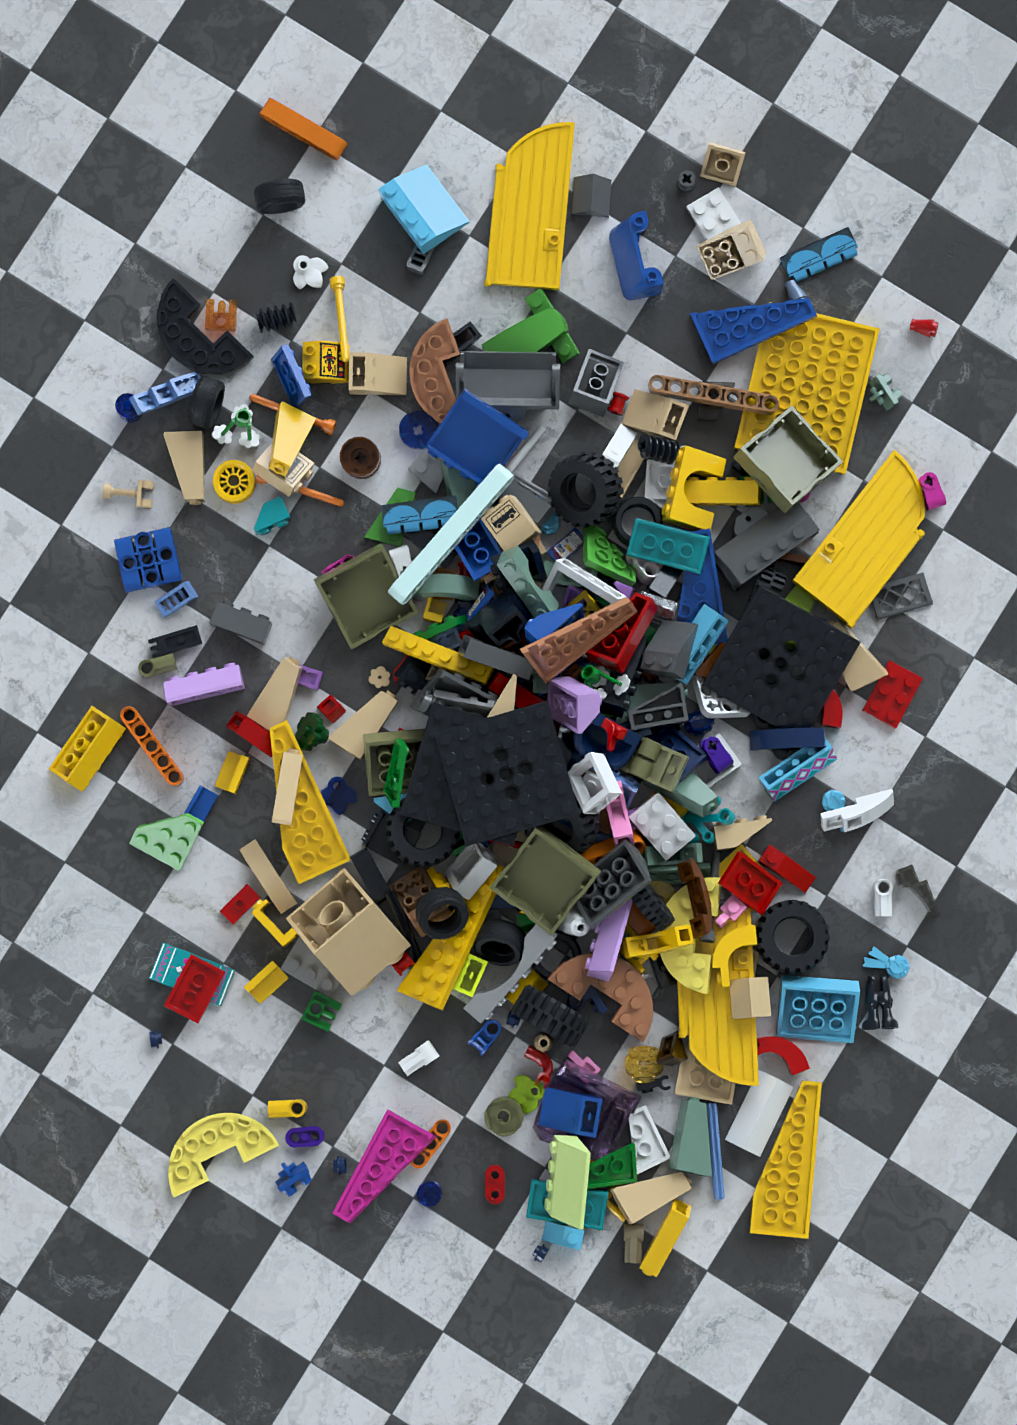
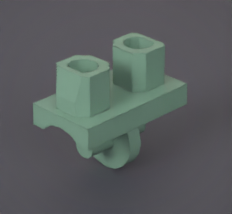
(882, 392)

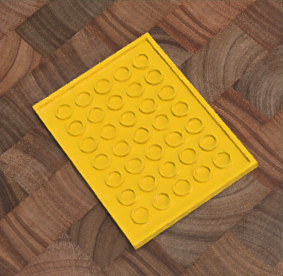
(820, 373)

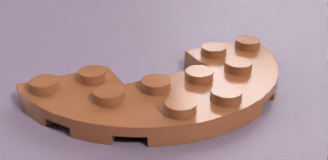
(428, 373)
(624, 987)

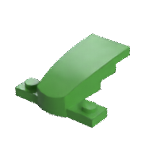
(536, 332)

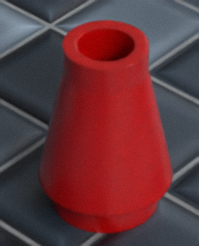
(926, 327)

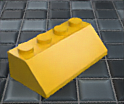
(87, 748)

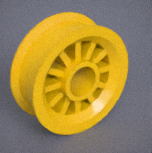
(241, 466)

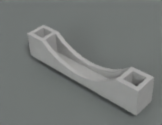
(485, 1000)

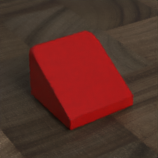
(331, 709)

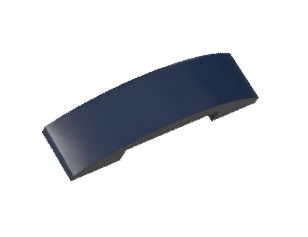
(787, 738)

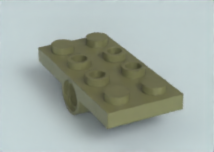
(656, 764)

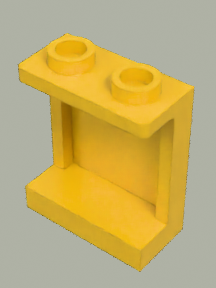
(283, 939)

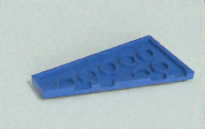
(743, 327)
(701, 590)

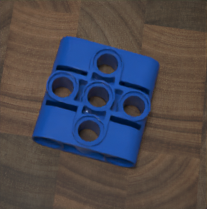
(126, 551)

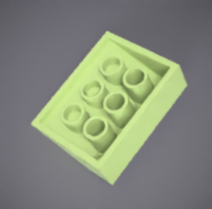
(567, 1180)

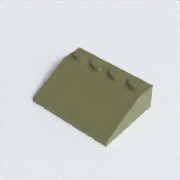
(378, 752)

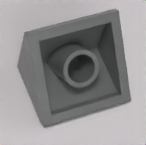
(591, 196)

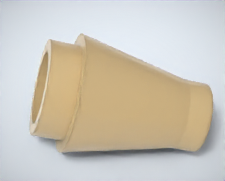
(538, 1038)

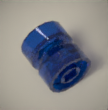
(125, 408)
(429, 1193)

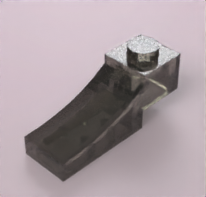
(907, 878)

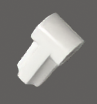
(883, 901)
(421, 1056)

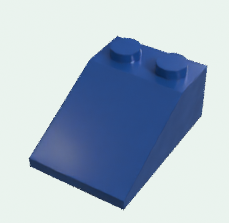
(477, 549)
(552, 621)

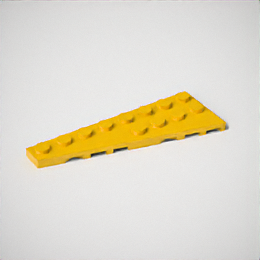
(443, 960)

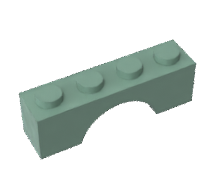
(516, 570)

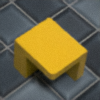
(434, 611)

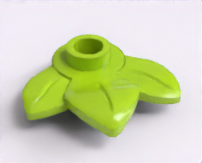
(524, 1094)

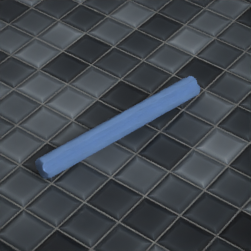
(715, 1151)

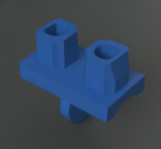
(290, 1175)

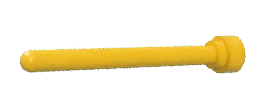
(337, 284)

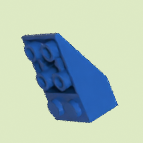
(570, 1111)

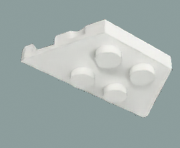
(657, 481)

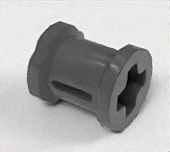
(686, 186)

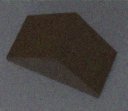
(671, 1050)

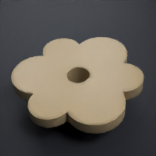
(375, 673)

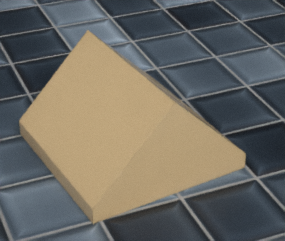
(722, 164)
(750, 998)

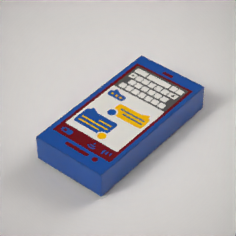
(567, 545)
(483, 599)

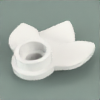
(311, 274)

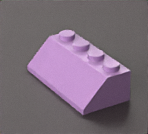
(203, 685)
(573, 703)
(608, 943)

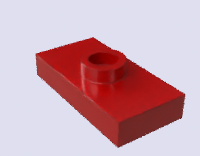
(240, 904)

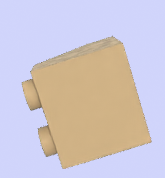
(348, 932)

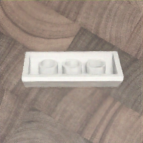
(759, 1113)

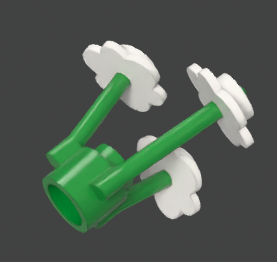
(242, 419)
(597, 676)

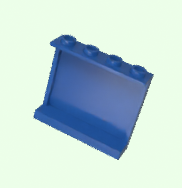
(475, 437)

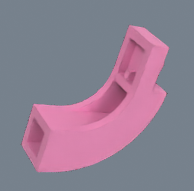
(619, 819)

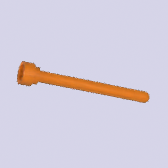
(327, 426)
(311, 493)

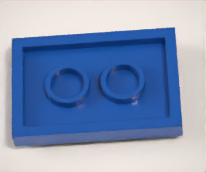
(291, 376)

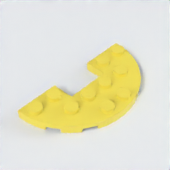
(684, 964)
(210, 1137)

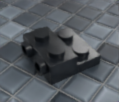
(413, 674)

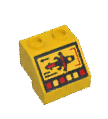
(324, 363)

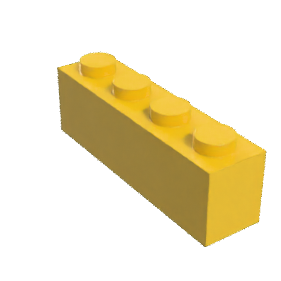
(722, 492)

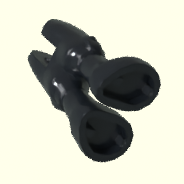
(879, 998)

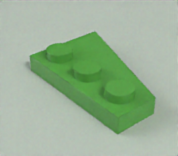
(378, 532)

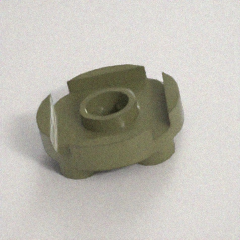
(510, 1107)

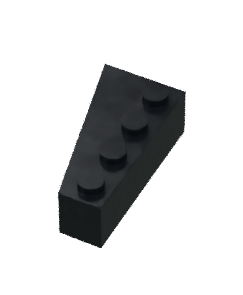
(617, 705)

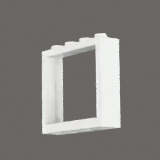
(582, 577)

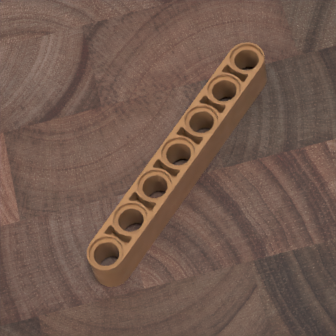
(722, 391)

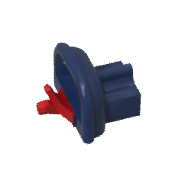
(607, 738)

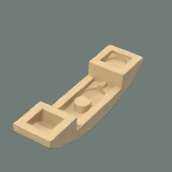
(268, 876)

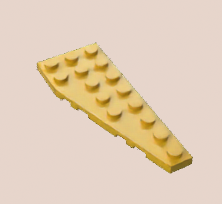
(312, 838)
(786, 1184)

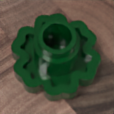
(311, 731)

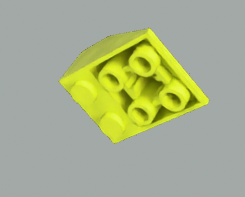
(470, 975)

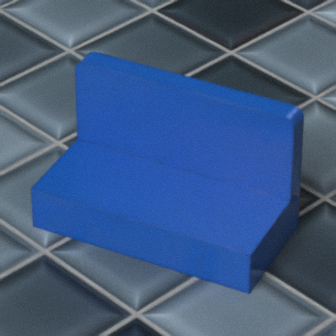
(201, 803)

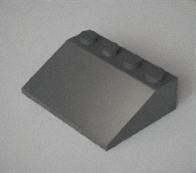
(620, 879)

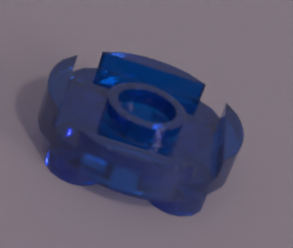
(412, 420)

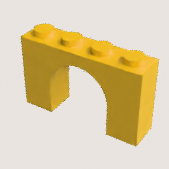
(677, 507)

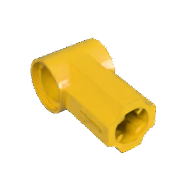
(284, 1108)

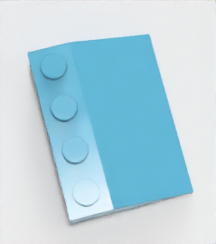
(423, 207)
(817, 1008)

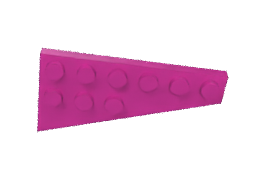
(387, 1155)

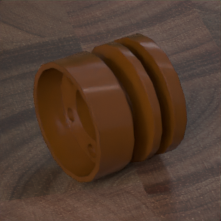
(350, 452)

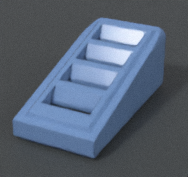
(179, 589)

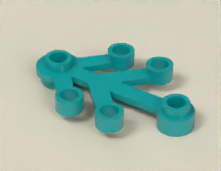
(698, 822)

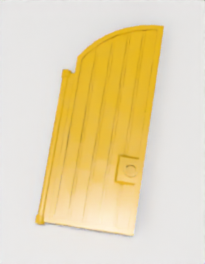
(531, 210)
(866, 542)
(716, 1039)

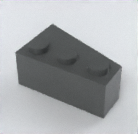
(661, 711)

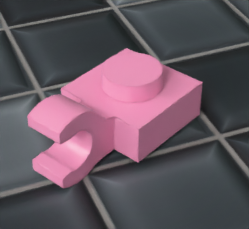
(731, 909)
(586, 1063)

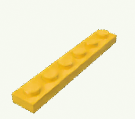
(437, 655)

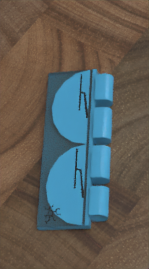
(815, 254)
(413, 513)

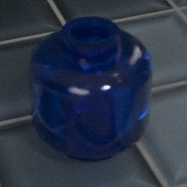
(699, 724)

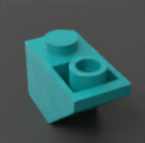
(271, 515)

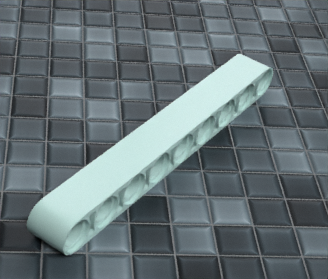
(451, 534)

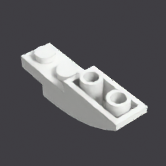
(863, 812)

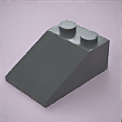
(596, 383)
(670, 649)

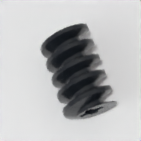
(276, 317)
(658, 449)

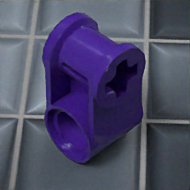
(718, 757)

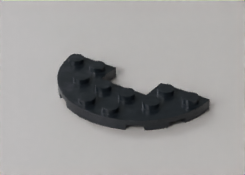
(188, 343)

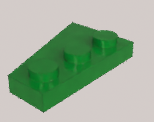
(435, 629)

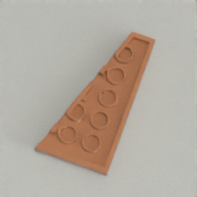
(560, 649)

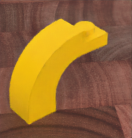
(732, 941)
(659, 942)

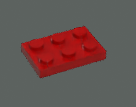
(892, 694)
(750, 883)
(194, 988)

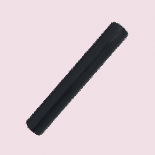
(403, 924)

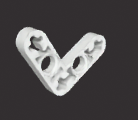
(712, 701)

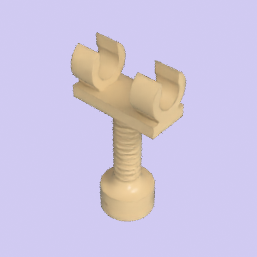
(109, 491)

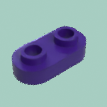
(304, 1136)

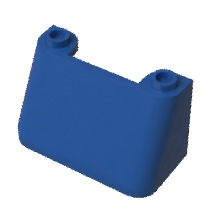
(633, 278)

